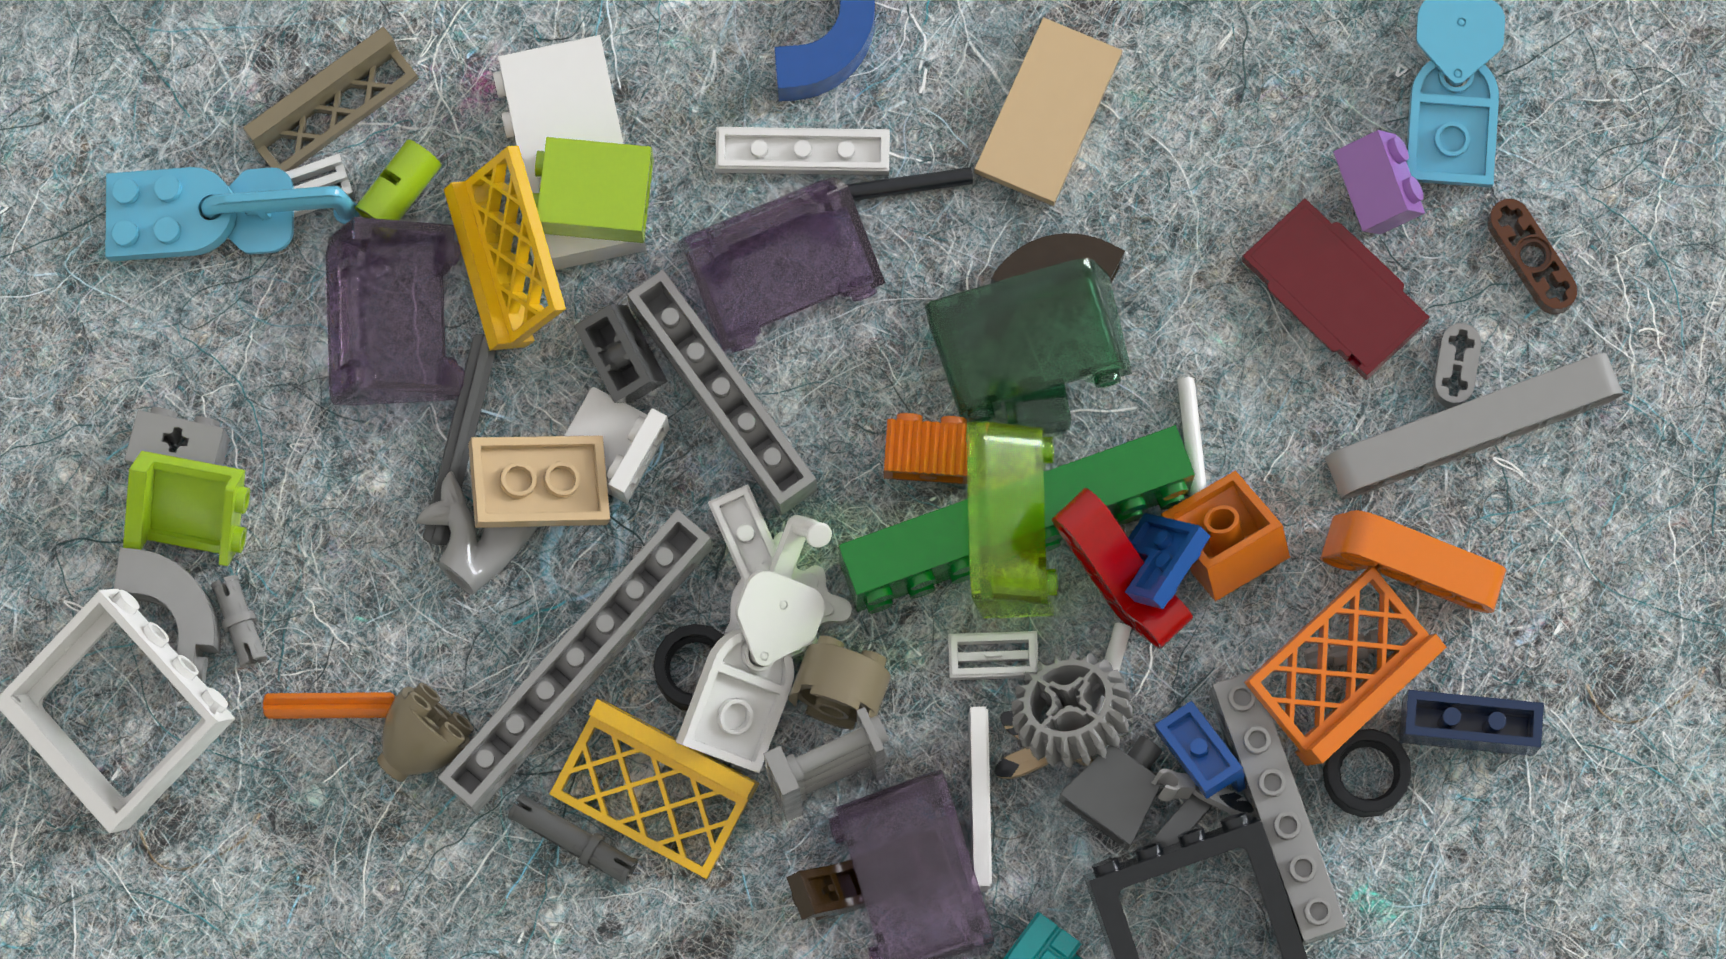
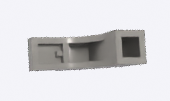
(163, 582)

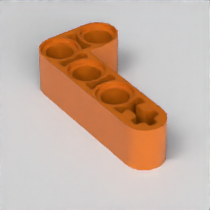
(1368, 540)

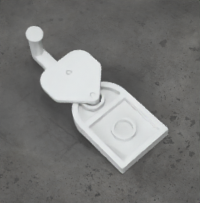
(741, 701)

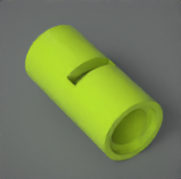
(399, 183)

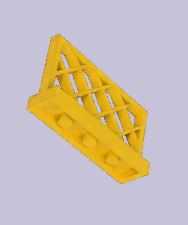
(486, 245)
(662, 749)

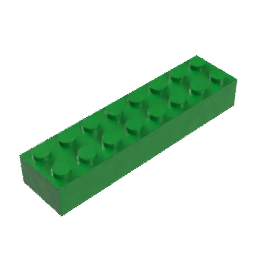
(936, 545)

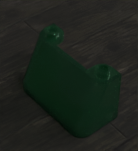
(1029, 336)

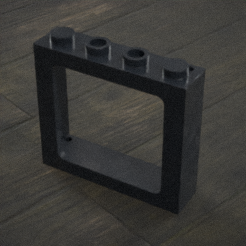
(1193, 846)

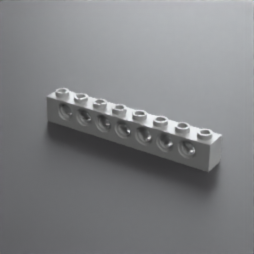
(576, 662)

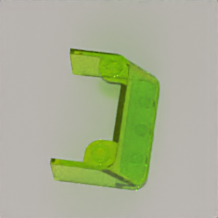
(1008, 520)

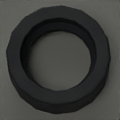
(667, 649)
(1368, 807)

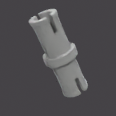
(239, 621)

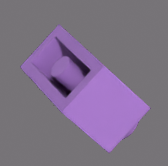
(1380, 181)

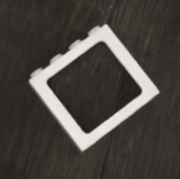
(24, 708)

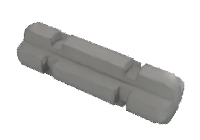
(1338, 654)

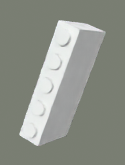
(561, 95)

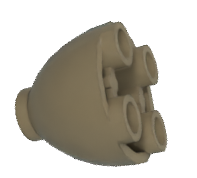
(421, 734)

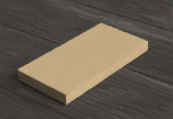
(1048, 111)

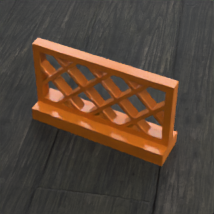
(1359, 702)

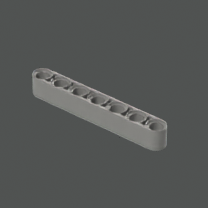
(1473, 426)

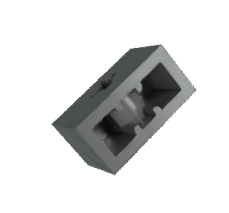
(620, 353)

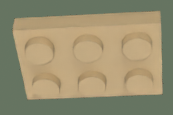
(538, 481)

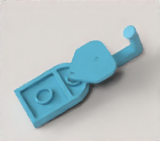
(1451, 125)
(164, 211)

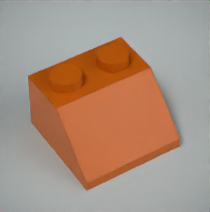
(1242, 531)

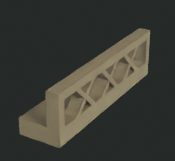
(322, 90)

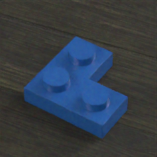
(1168, 553)

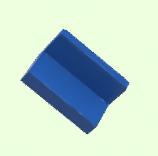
(1200, 751)

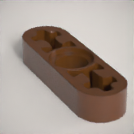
(1558, 277)

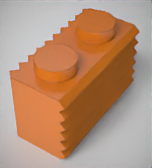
(926, 449)

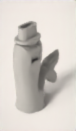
(465, 559)

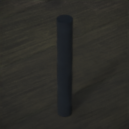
(911, 184)

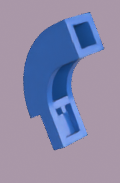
(826, 63)

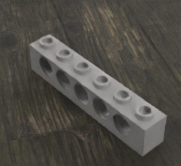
(722, 392)
(1277, 803)

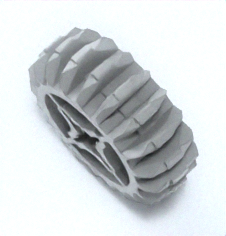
(1071, 725)

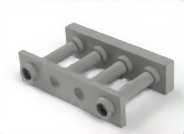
(799, 776)

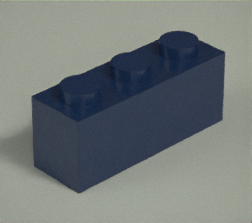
(1471, 722)

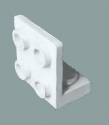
(628, 438)

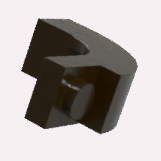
(1059, 249)
(826, 891)

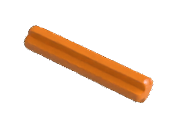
(327, 705)

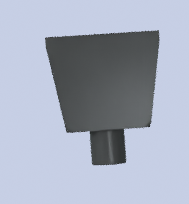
(1116, 791)

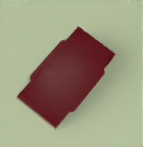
(1336, 288)

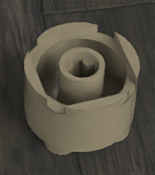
(840, 682)

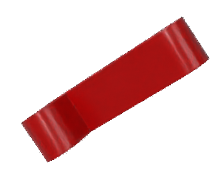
(1112, 565)

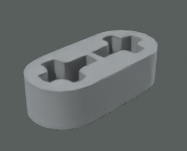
(1446, 364)

